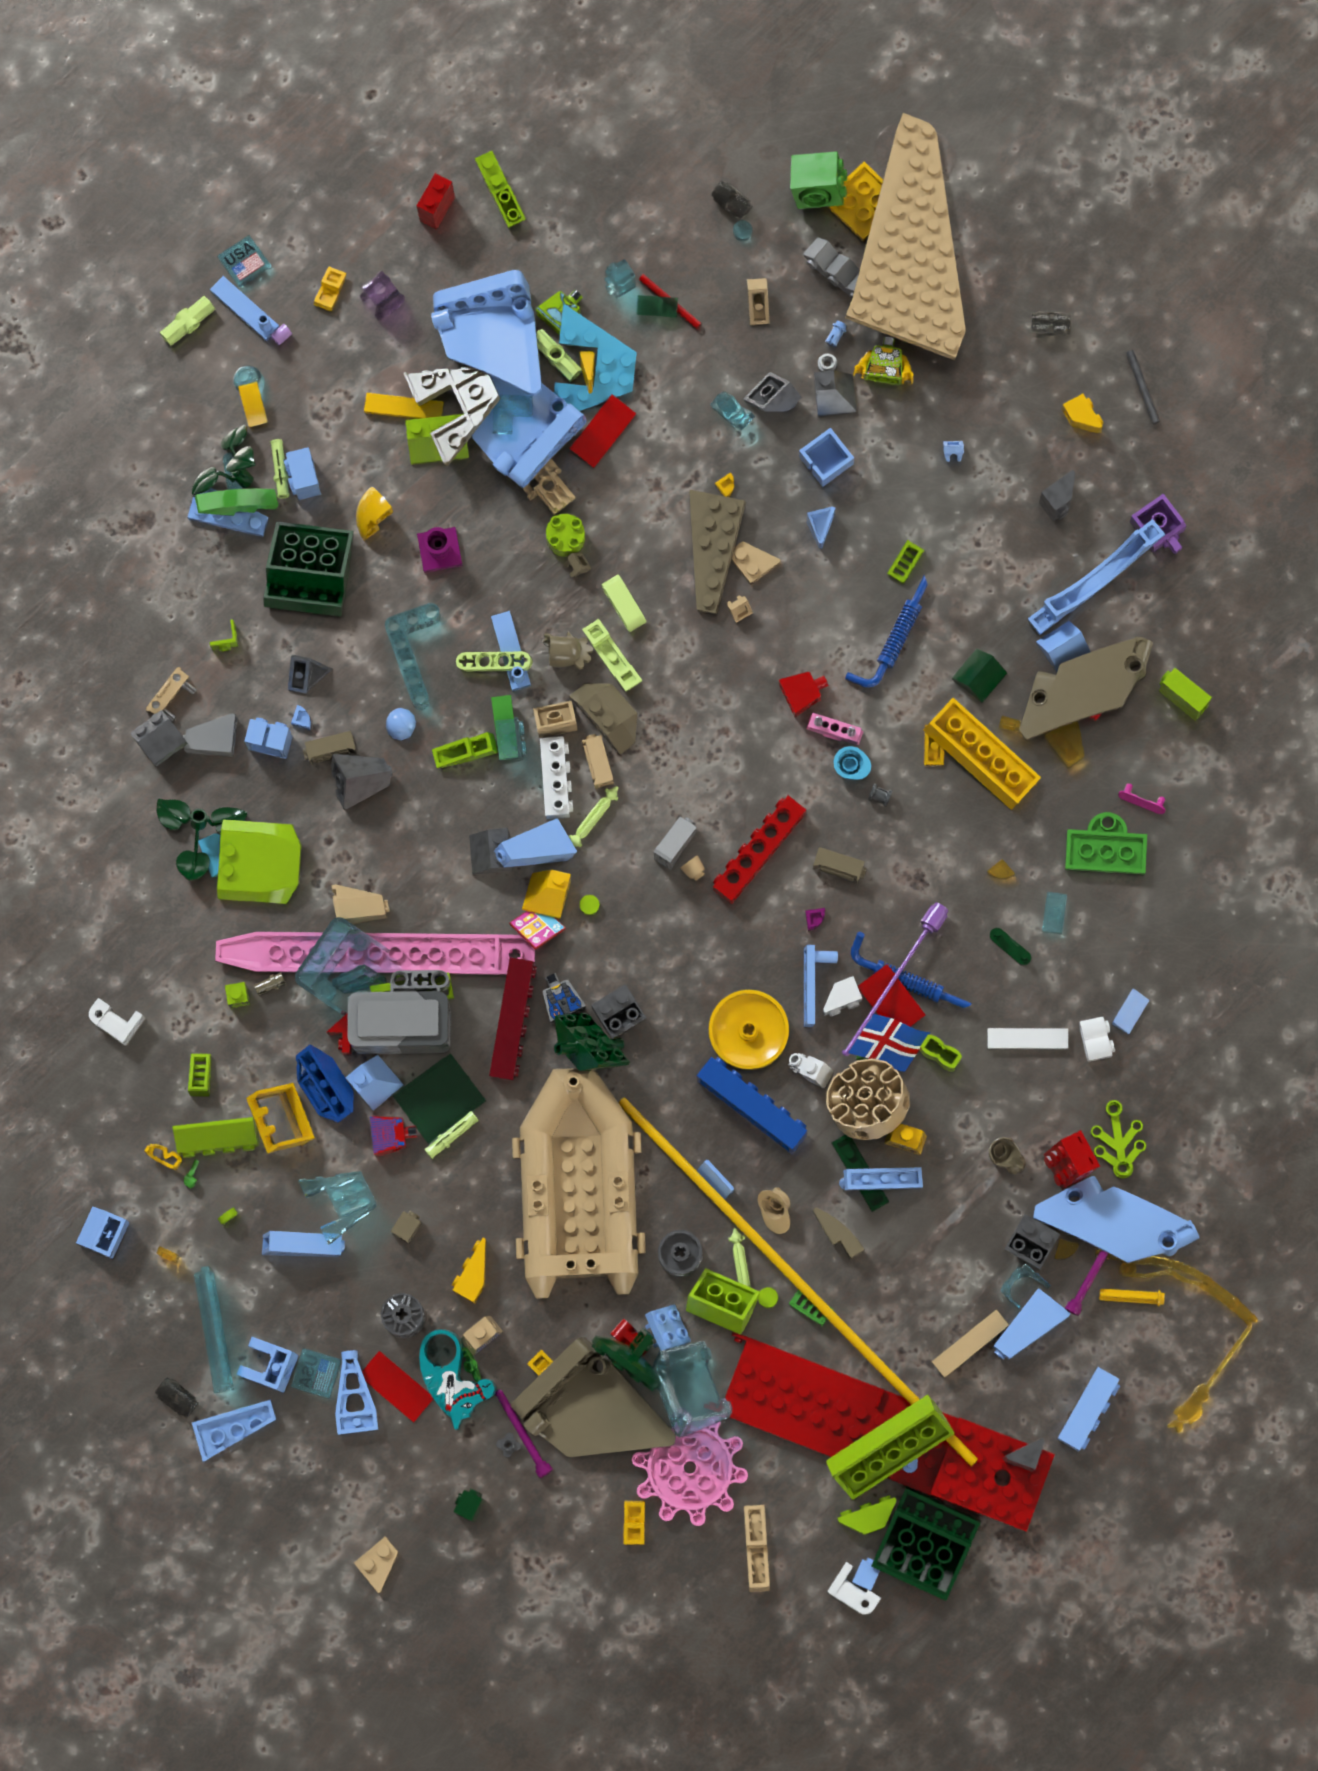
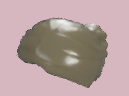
(1006, 1154)

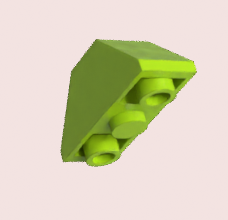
(869, 1517)

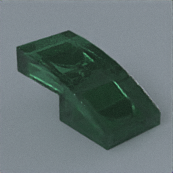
(657, 306)

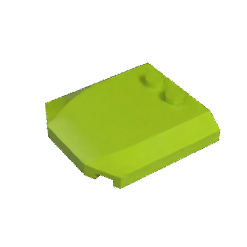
(258, 861)

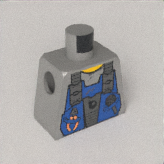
(561, 998)

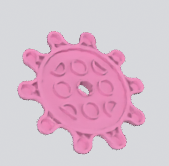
(694, 1490)

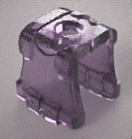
(384, 302)

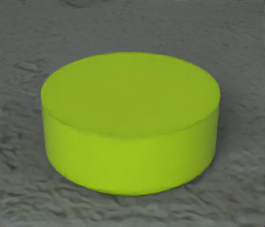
(589, 905)
(227, 1216)
(768, 1297)

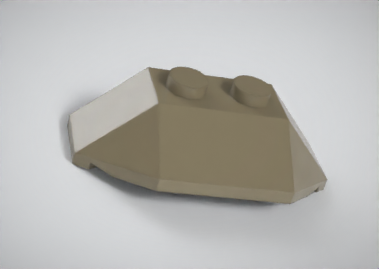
(608, 713)

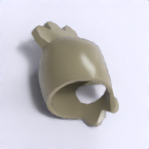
(567, 650)

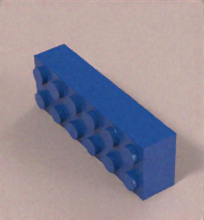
(751, 1105)

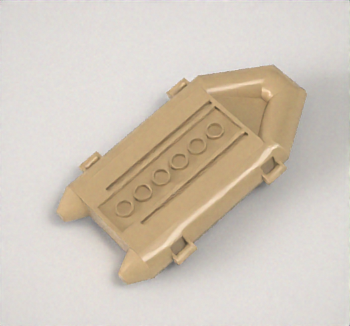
(578, 1185)

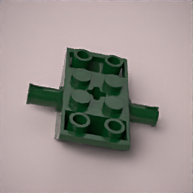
(587, 1043)

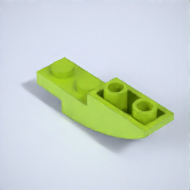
(499, 189)

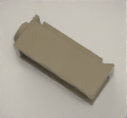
(323, 748)
(839, 865)

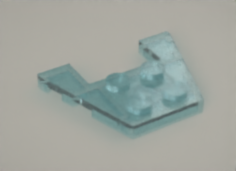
(348, 1196)

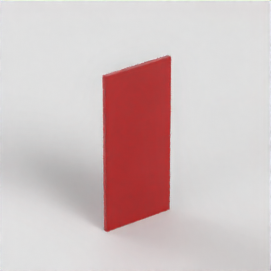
(602, 431)
(396, 1386)

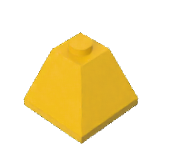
(547, 893)

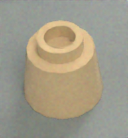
(694, 868)

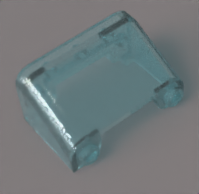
(689, 1388)

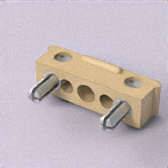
(168, 692)

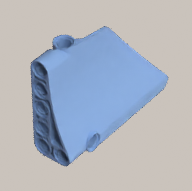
(491, 328)

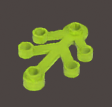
(1118, 1142)

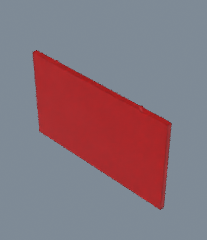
(897, 1003)

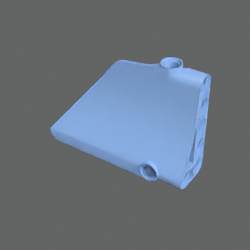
(532, 438)

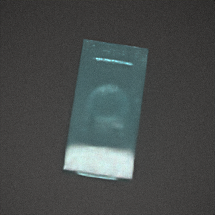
(1054, 913)

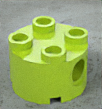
(565, 535)

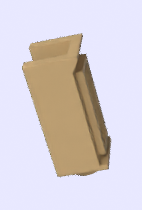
(597, 761)

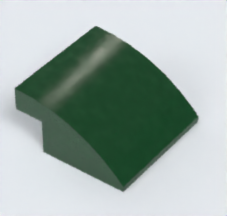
(308, 568)
(926, 1543)

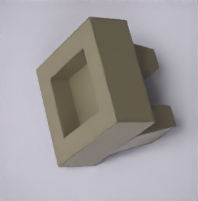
(578, 563)

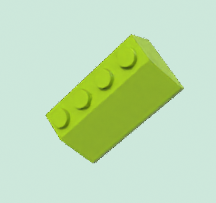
(216, 1136)

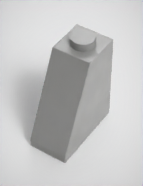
(213, 737)
(675, 842)

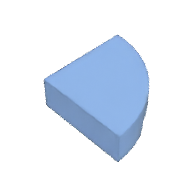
(301, 718)

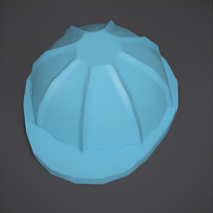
(852, 763)

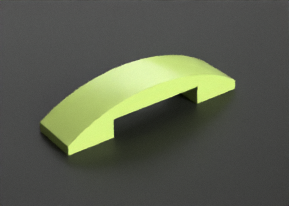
(611, 655)

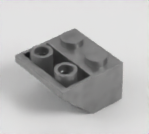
(618, 1011)
(1032, 1241)

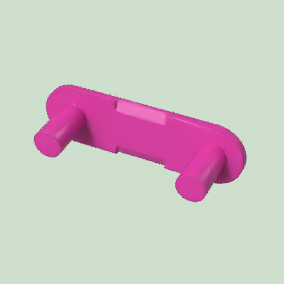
(1126, 795)

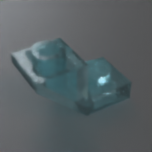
(731, 410)

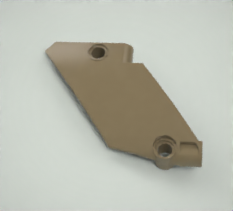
(1085, 686)

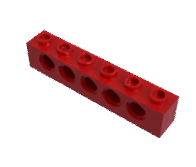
(731, 891)

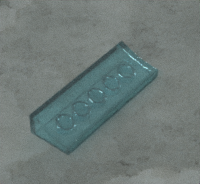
(213, 1330)

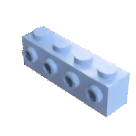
(1087, 1410)

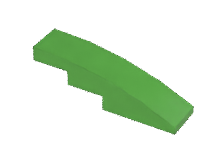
(236, 500)

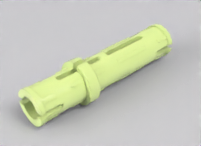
(282, 485)
(452, 1134)

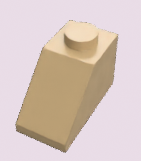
(758, 301)

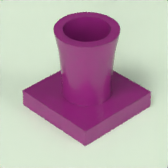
(441, 557)

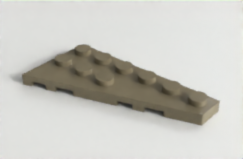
(714, 536)

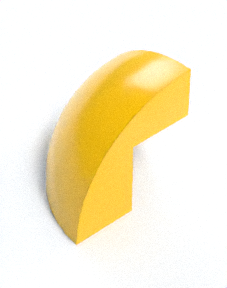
(370, 512)

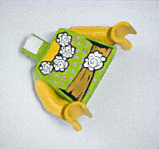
(885, 364)

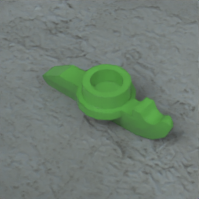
(471, 1365)

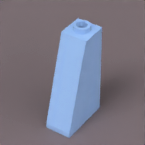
(537, 846)
(300, 1244)
(1032, 1322)

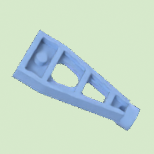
(357, 1421)

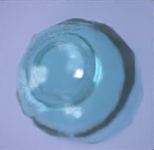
(247, 375)

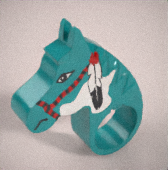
(451, 1393)

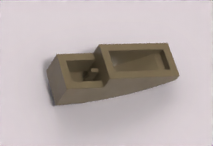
(839, 1233)

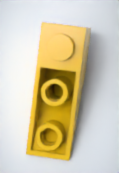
(472, 1279)

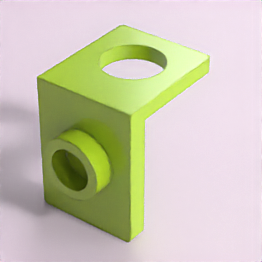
(227, 644)

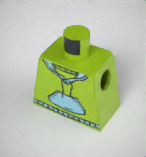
(551, 310)

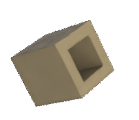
(406, 1226)

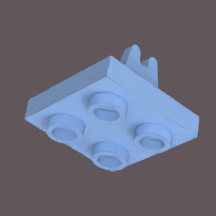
(667, 1328)

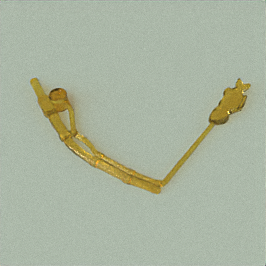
(1192, 1408)

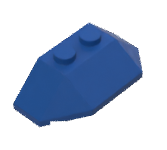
(324, 1084)

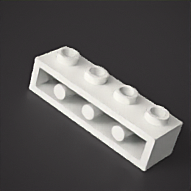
(555, 777)

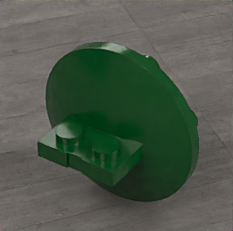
(630, 1357)

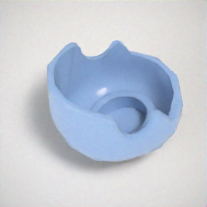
(400, 724)

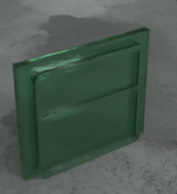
(439, 1098)

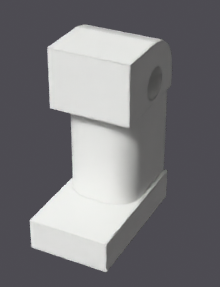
(112, 1023)
(851, 1594)

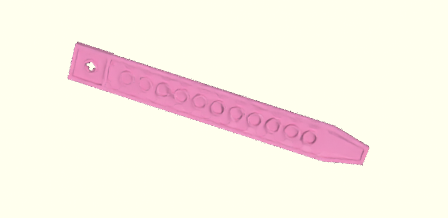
(446, 952)

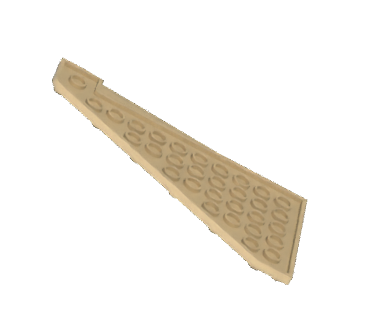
(909, 259)

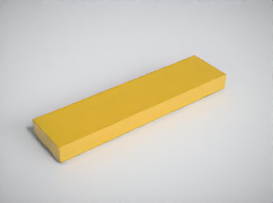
(401, 407)

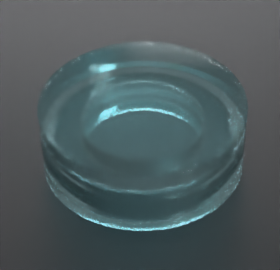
(742, 230)

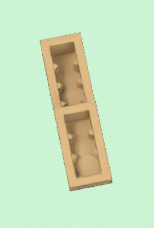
(970, 1343)
(756, 1548)

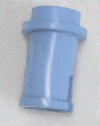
(836, 333)

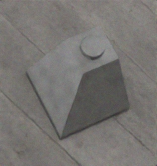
(834, 393)
(773, 394)

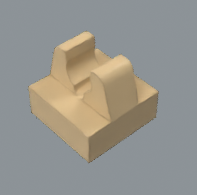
(740, 608)

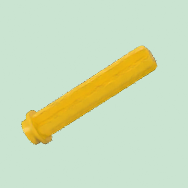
(1132, 1296)

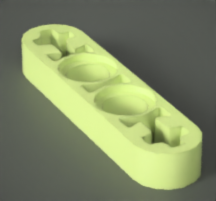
(494, 658)

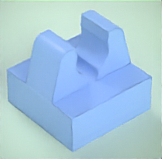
(953, 447)

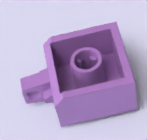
(1172, 522)

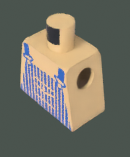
(481, 1334)

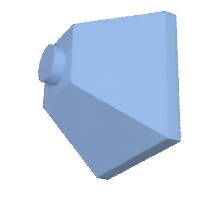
(374, 1082)

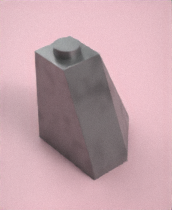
(359, 777)

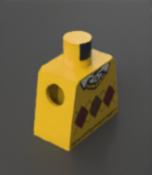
(907, 1139)

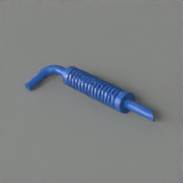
(896, 638)
(909, 981)

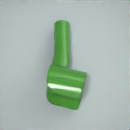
(190, 1181)

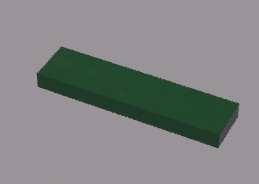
(853, 1159)

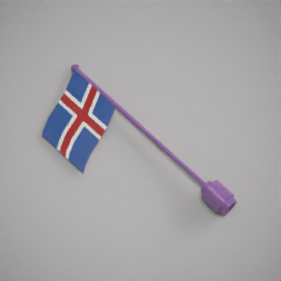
(886, 1037)

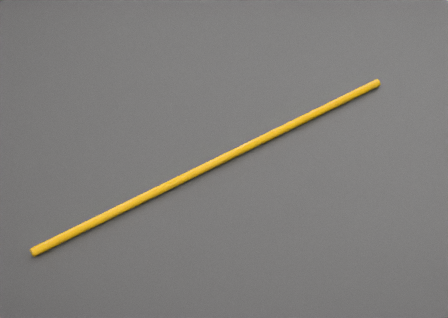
(774, 1257)

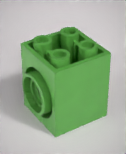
(818, 180)

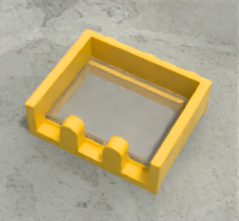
(280, 1117)

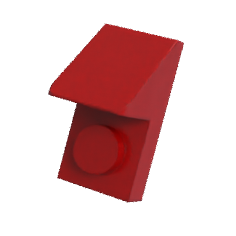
(341, 1029)

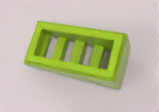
(920, 551)
(199, 1091)

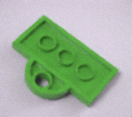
(1106, 848)

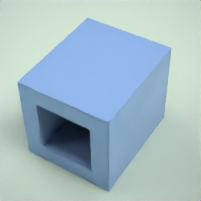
(866, 1575)

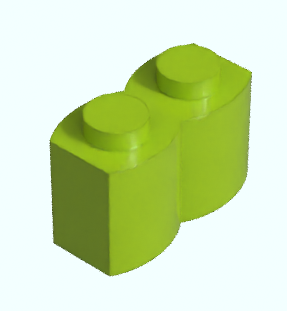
(945, 1055)

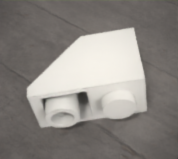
(843, 995)

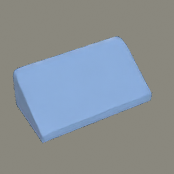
(1130, 1011)
(715, 1179)

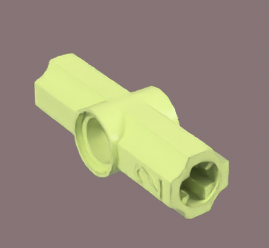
(187, 320)
(564, 363)

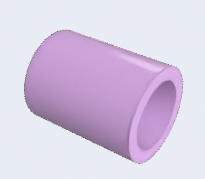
(281, 334)

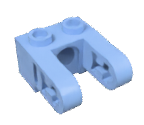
(278, 1369)

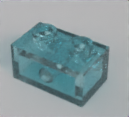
(619, 278)

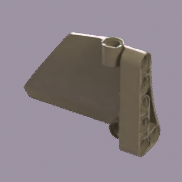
(589, 1408)

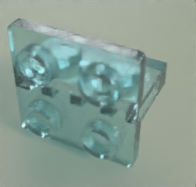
(509, 739)

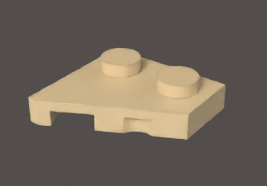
(753, 562)
(378, 1563)

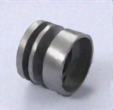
(411, 1324)

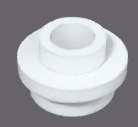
(830, 358)

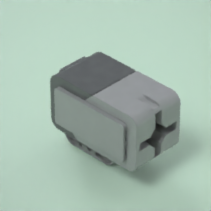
(403, 1020)

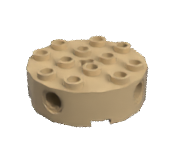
(868, 1099)

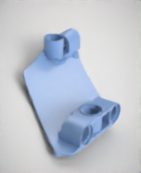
(1116, 1221)

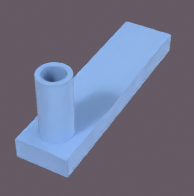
(244, 308)
(509, 642)
(810, 958)
(882, 1178)

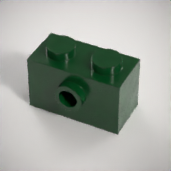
(469, 1504)

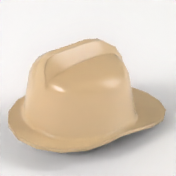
(774, 1210)

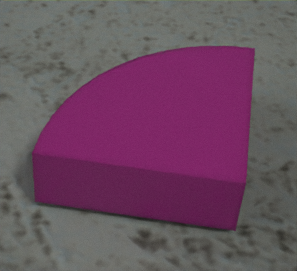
(814, 918)

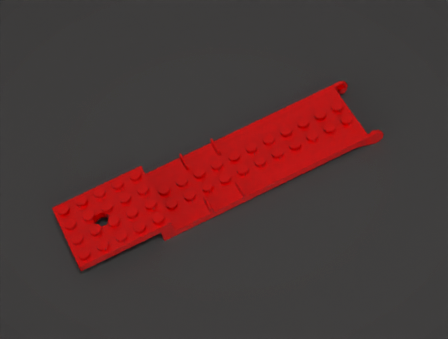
(834, 1410)

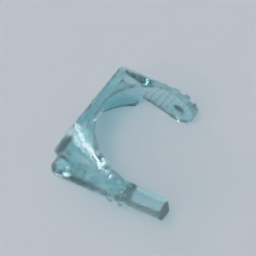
(1019, 1272)

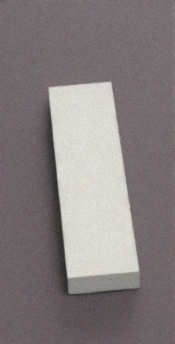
(1027, 1038)

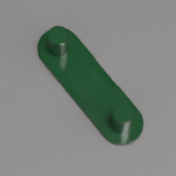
(1010, 946)

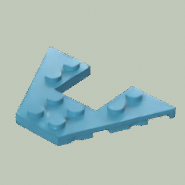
(613, 363)

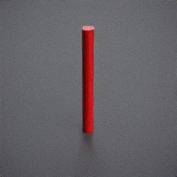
(659, 292)

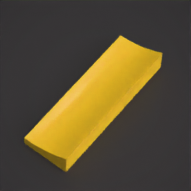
(982, 753)

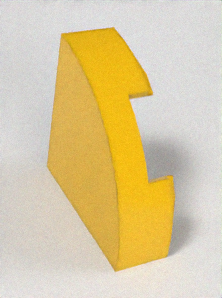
(726, 485)

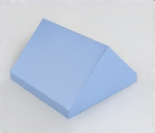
(1063, 644)

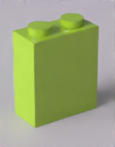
(1184, 693)

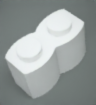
(1095, 1039)

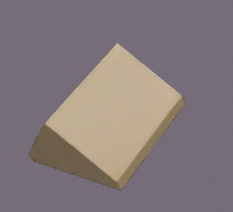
(555, 719)

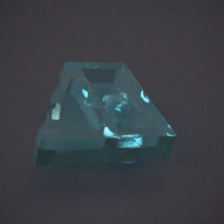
(357, 979)

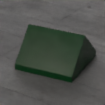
(980, 675)

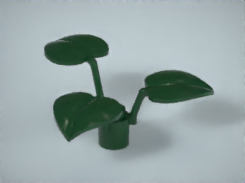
(237, 466)
(175, 812)

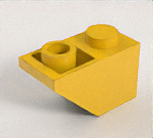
(1081, 415)

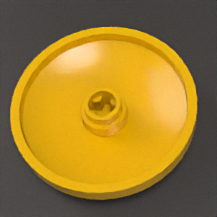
(748, 1029)

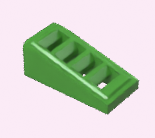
(821, 1321)

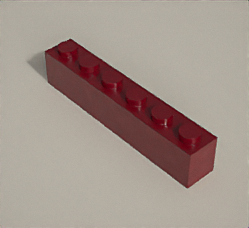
(511, 1019)

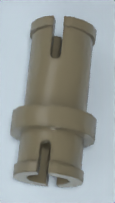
(271, 983)

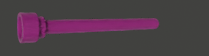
(1074, 1306)
(542, 1467)

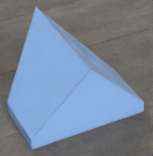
(819, 524)

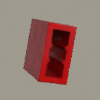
(435, 201)

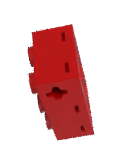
(1071, 1160)

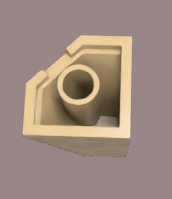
(358, 905)

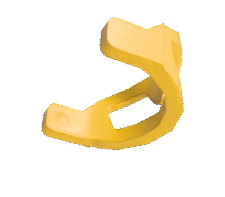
(150, 1149)

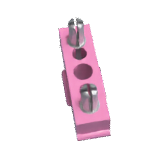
(816, 725)

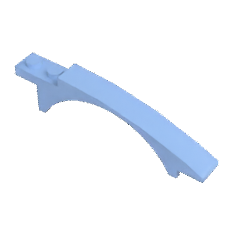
(1074, 596)

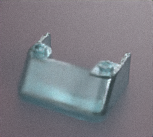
(326, 955)

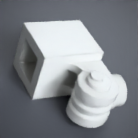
(811, 1069)

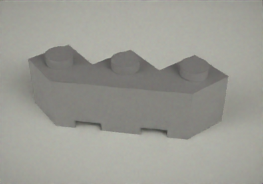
(834, 266)

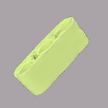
(623, 603)

